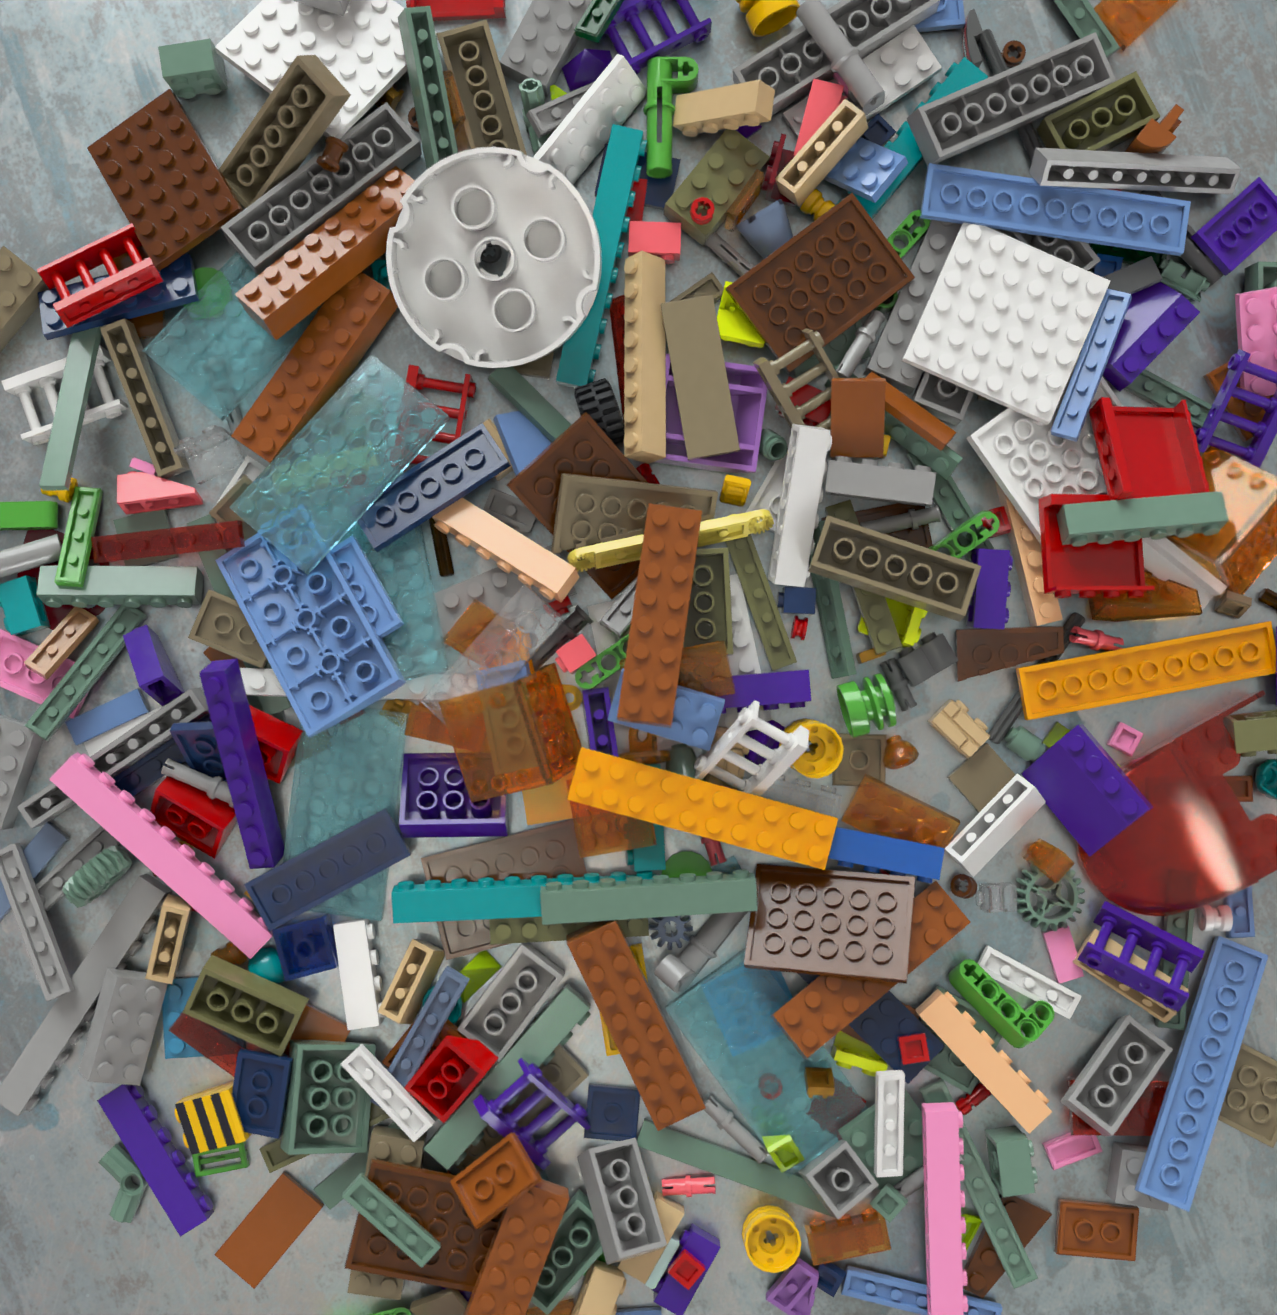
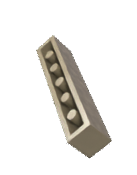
(144, 397)

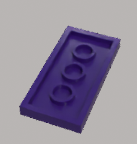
(1239, 227)

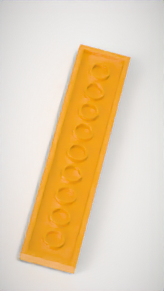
(1147, 670)
(702, 808)

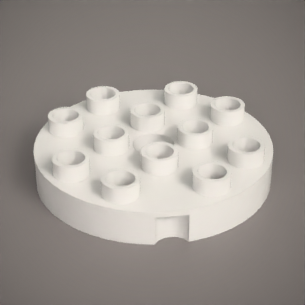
(438, 247)

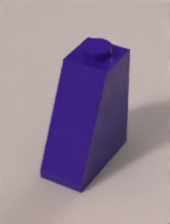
(152, 665)

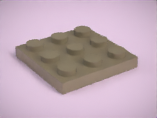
(1252, 1096)

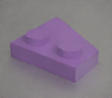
(795, 1289)

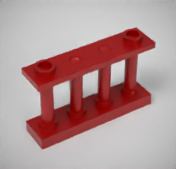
(107, 292)
(467, 389)

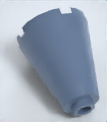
(767, 229)

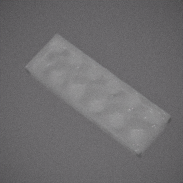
(499, 649)

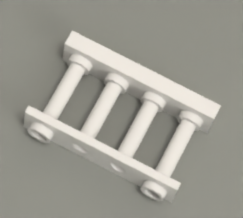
(46, 378)
(764, 774)

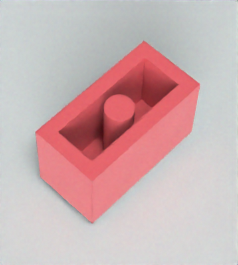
(656, 238)
(574, 654)

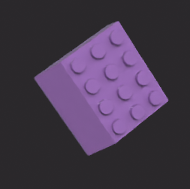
(748, 403)

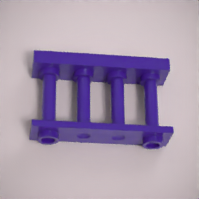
(630, 11)
(1263, 431)
(1151, 938)
(507, 1123)

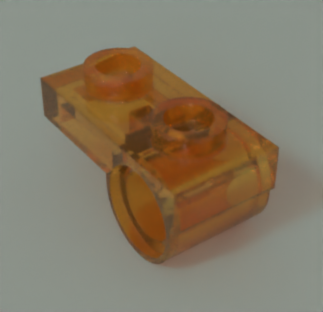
(1048, 860)

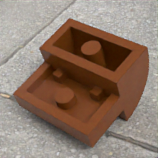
(1157, 136)

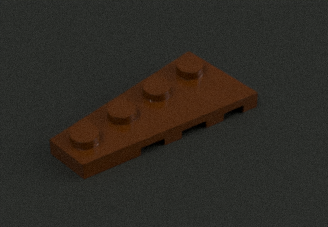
(990, 650)
(984, 1265)

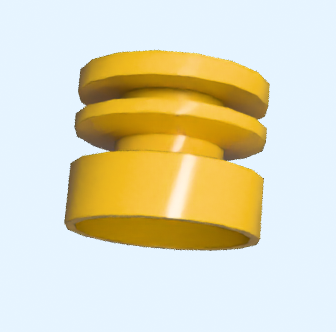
(768, 15)
(824, 752)
(773, 1254)

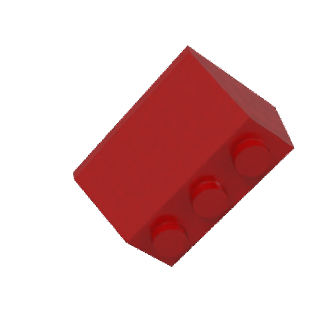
(276, 742)
(193, 815)
(450, 1074)

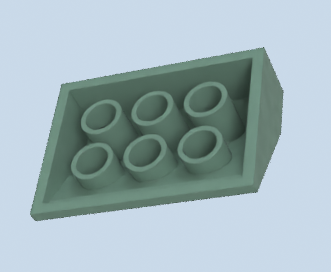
(324, 1102)

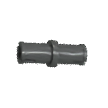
(898, 684)

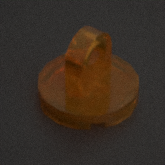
(644, 751)

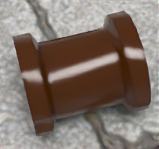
(332, 154)

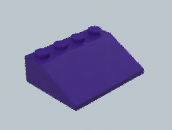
(1149, 326)
(1086, 789)
(438, 802)

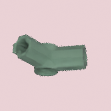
(532, 97)
(122, 1167)

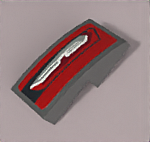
(971, 36)

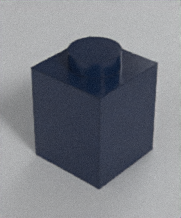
(797, 600)

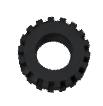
(601, 405)

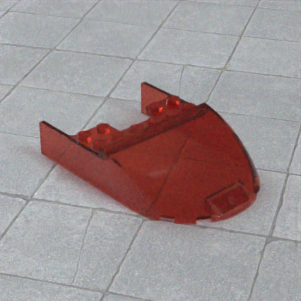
(1195, 837)

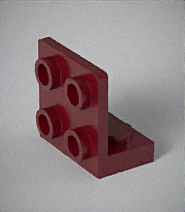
(778, 160)

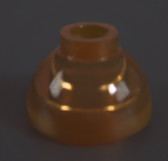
(899, 753)

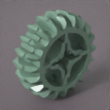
(97, 876)
(1044, 904)

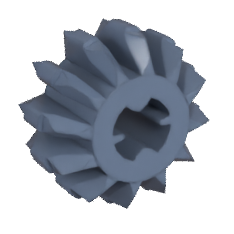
(671, 937)

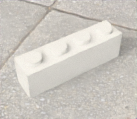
(995, 825)
(358, 973)

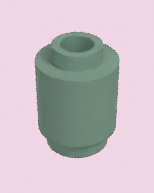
(772, 445)
(1024, 743)

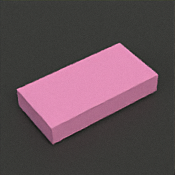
(1061, 954)
(1070, 1149)

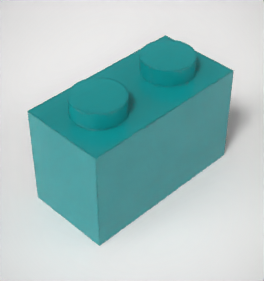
(22, 606)

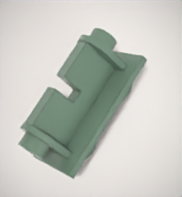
(1188, 286)

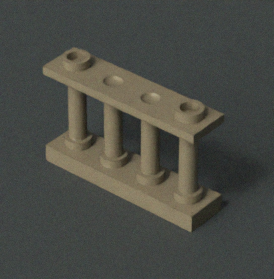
(782, 392)

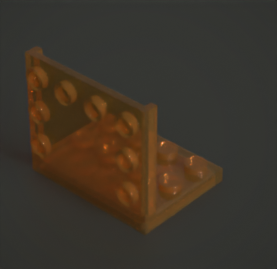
(1250, 535)
(513, 734)

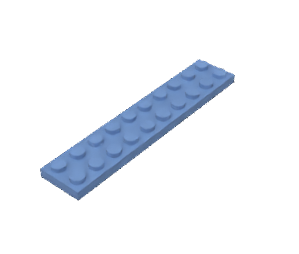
(1055, 211)
(1201, 1073)

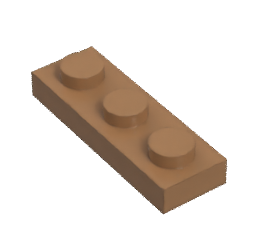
(61, 642)

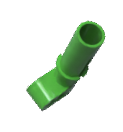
(663, 86)

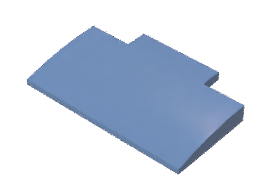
(318, 627)

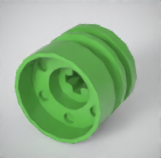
(871, 703)

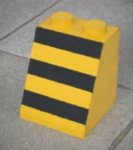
(210, 1119)

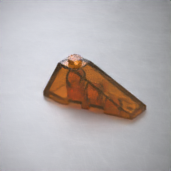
(1166, 601)

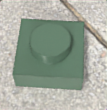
(888, 1202)

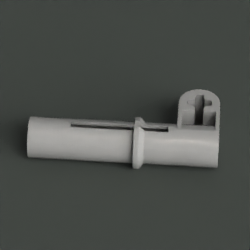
(862, 86)
(29, 555)
(682, 970)

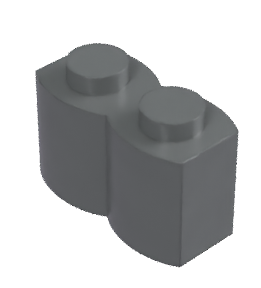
(926, 659)

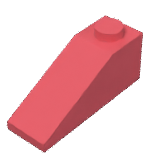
(822, 102)
(146, 492)

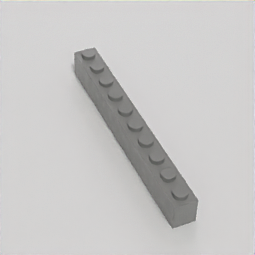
(71, 1011)

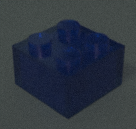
(306, 946)

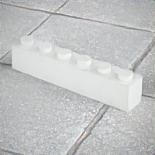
(799, 505)

